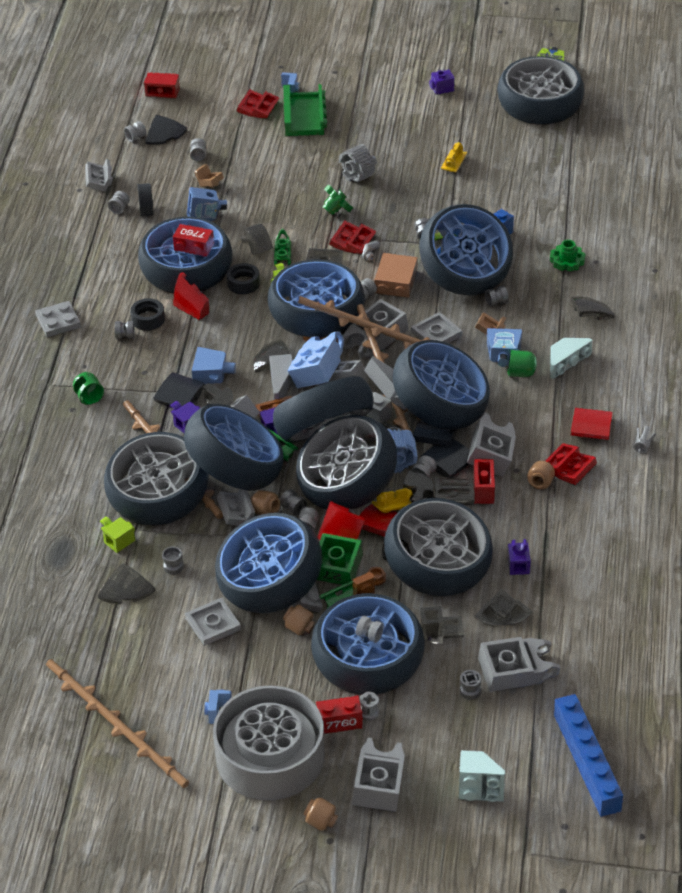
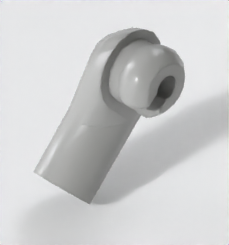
(368, 248)

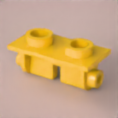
(454, 158)
(387, 502)

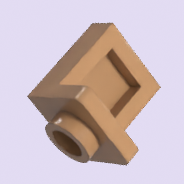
(207, 178)
(486, 321)

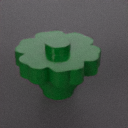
(336, 201)
(567, 256)

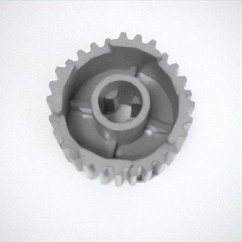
(357, 163)

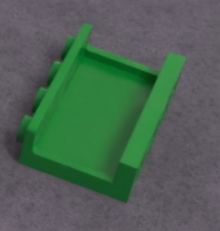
(304, 112)

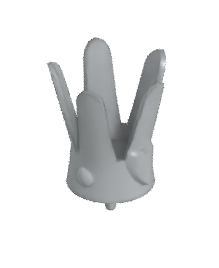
(642, 444)

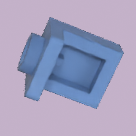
(290, 79)
(217, 699)

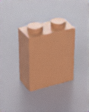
(396, 275)

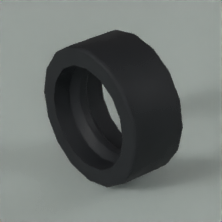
(145, 199)
(243, 287)
(147, 305)

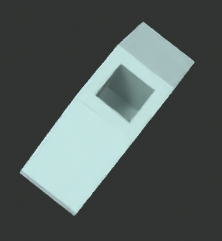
(568, 353)

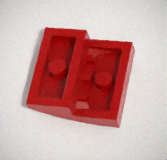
(257, 105)
(352, 238)
(591, 423)
(570, 463)
(376, 521)
(341, 522)

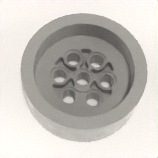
(269, 742)

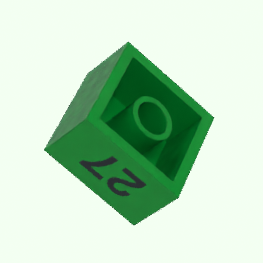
(339, 558)

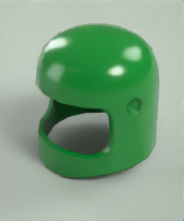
(522, 364)
(88, 383)

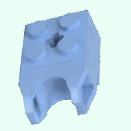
(316, 360)

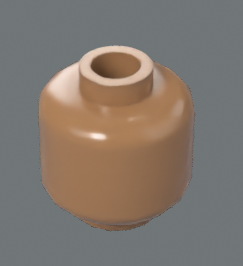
(541, 475)
(265, 502)
(299, 620)
(320, 814)

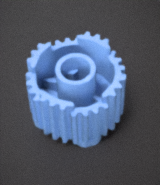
(405, 449)

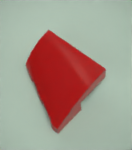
(190, 299)

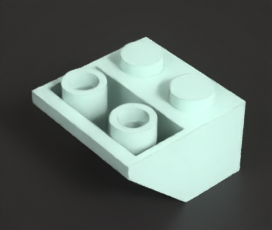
(480, 777)

